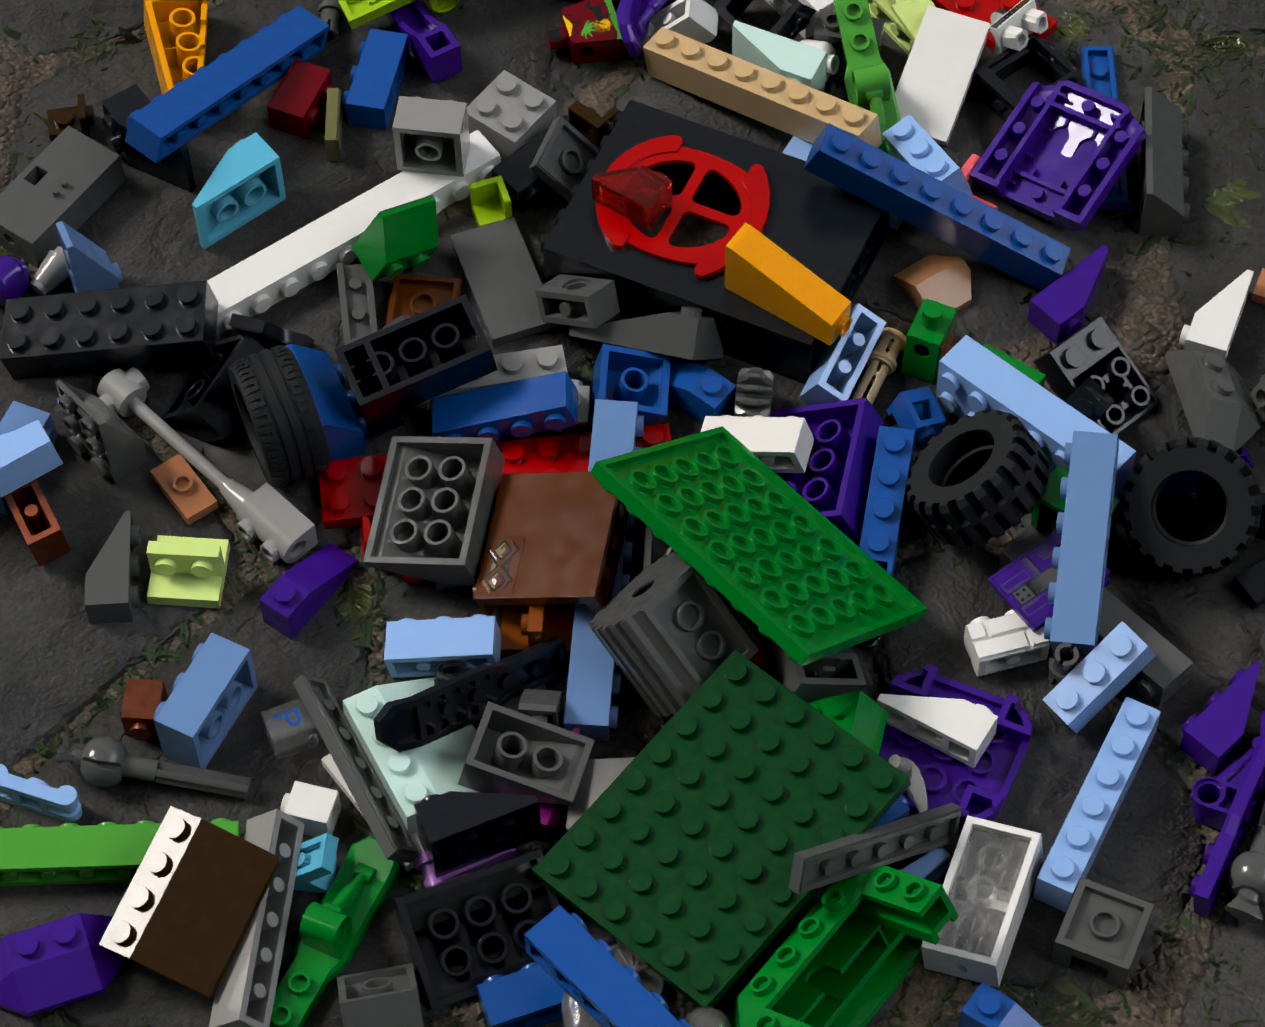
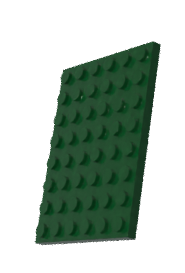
(703, 827)

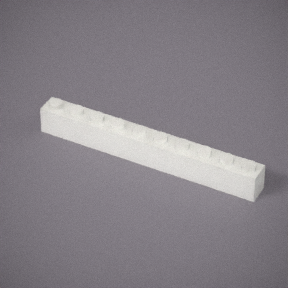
(317, 247)

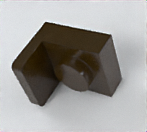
(77, 117)
(590, 123)

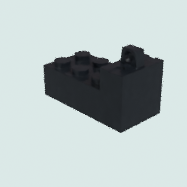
(415, 362)

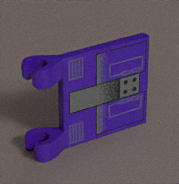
(1027, 581)

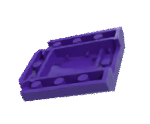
(1060, 153)

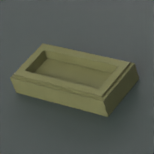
(333, 124)

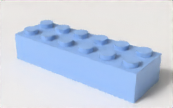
(979, 380)

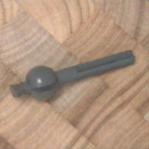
(106, 763)
(1247, 877)

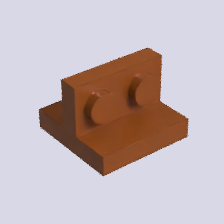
(532, 624)

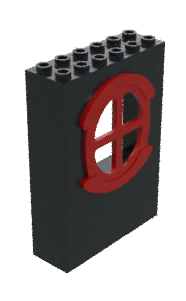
(796, 210)

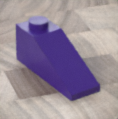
(1065, 302)
(305, 589)

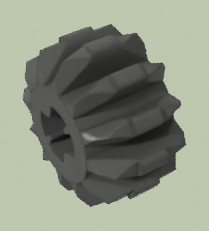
(754, 392)

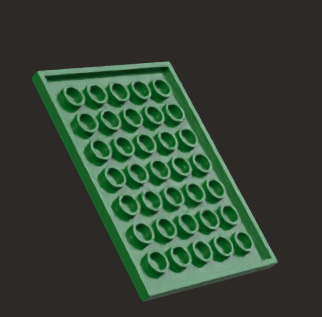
(759, 544)

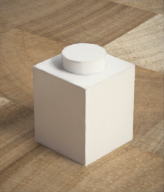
(314, 806)

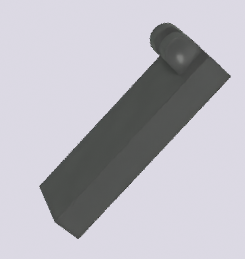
(356, 302)

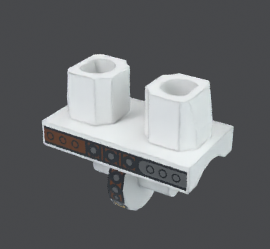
(1013, 26)

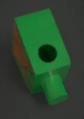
(934, 328)

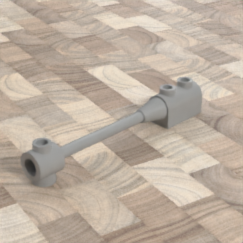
(260, 513)

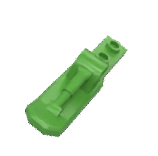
(866, 75)

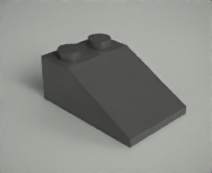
(525, 757)

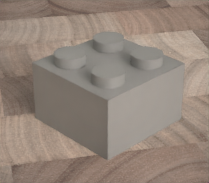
(510, 113)
(431, 136)

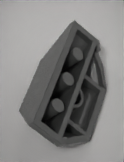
(1213, 397)

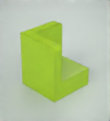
(490, 201)

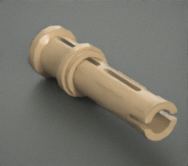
(881, 363)

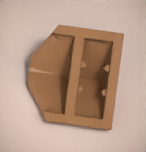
(938, 279)

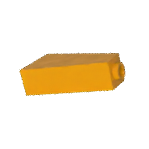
(784, 286)

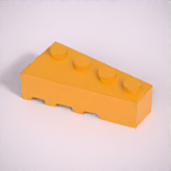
(176, 38)

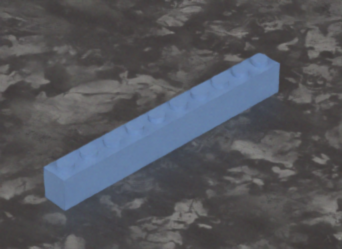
(591, 667)

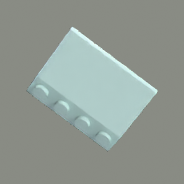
(415, 772)

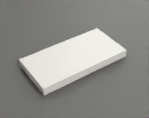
(940, 70)

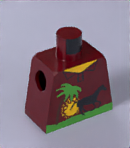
(588, 32)

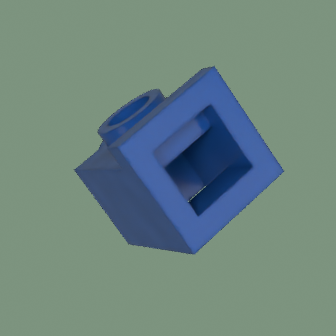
(919, 412)

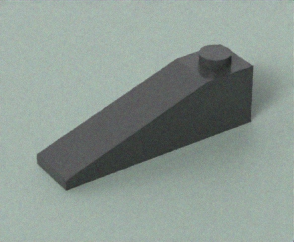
(671, 333)

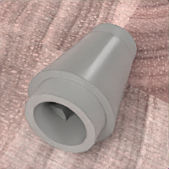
(50, 273)

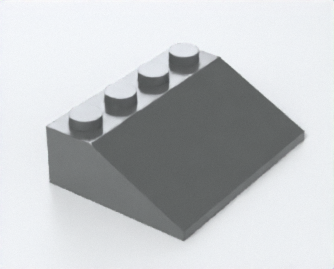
(435, 508)

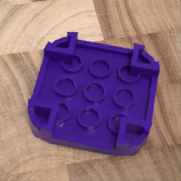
(976, 790)

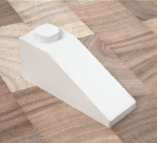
(1218, 319)
(943, 723)

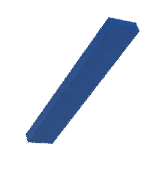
(1099, 75)

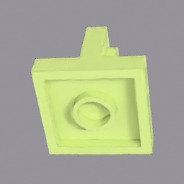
(187, 571)

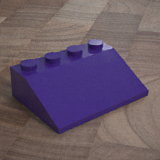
(839, 460)

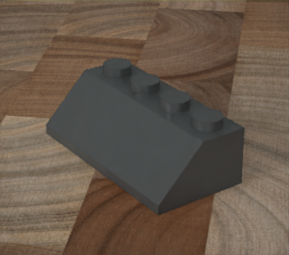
(1161, 168)

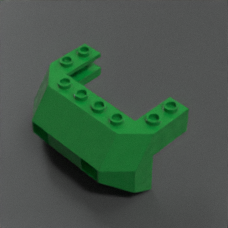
(847, 952)

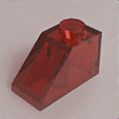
(634, 193)

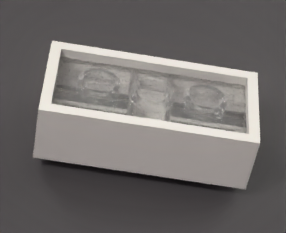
(990, 891)

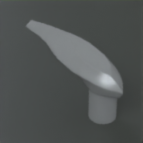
(917, 789)

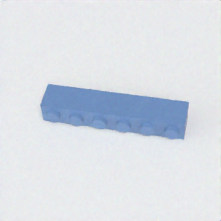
(1084, 541)

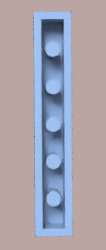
(1096, 804)

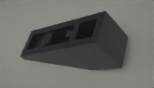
(521, 183)

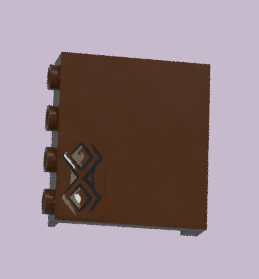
(551, 542)

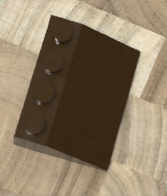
(190, 902)

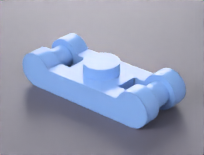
(39, 796)

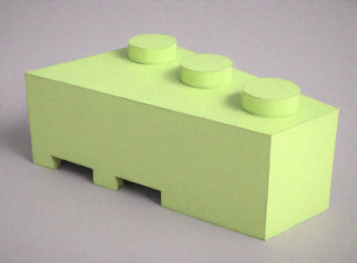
(901, 18)

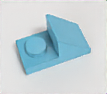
(317, 864)

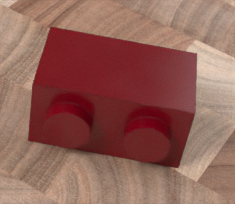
(300, 99)

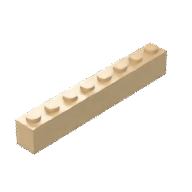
(754, 89)

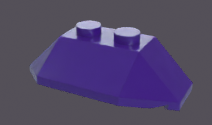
(55, 964)

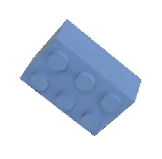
(205, 701)

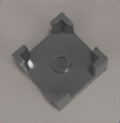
(1103, 930)

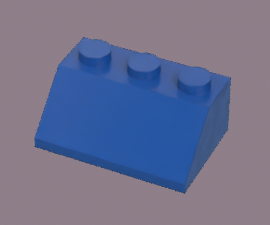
(334, 405)

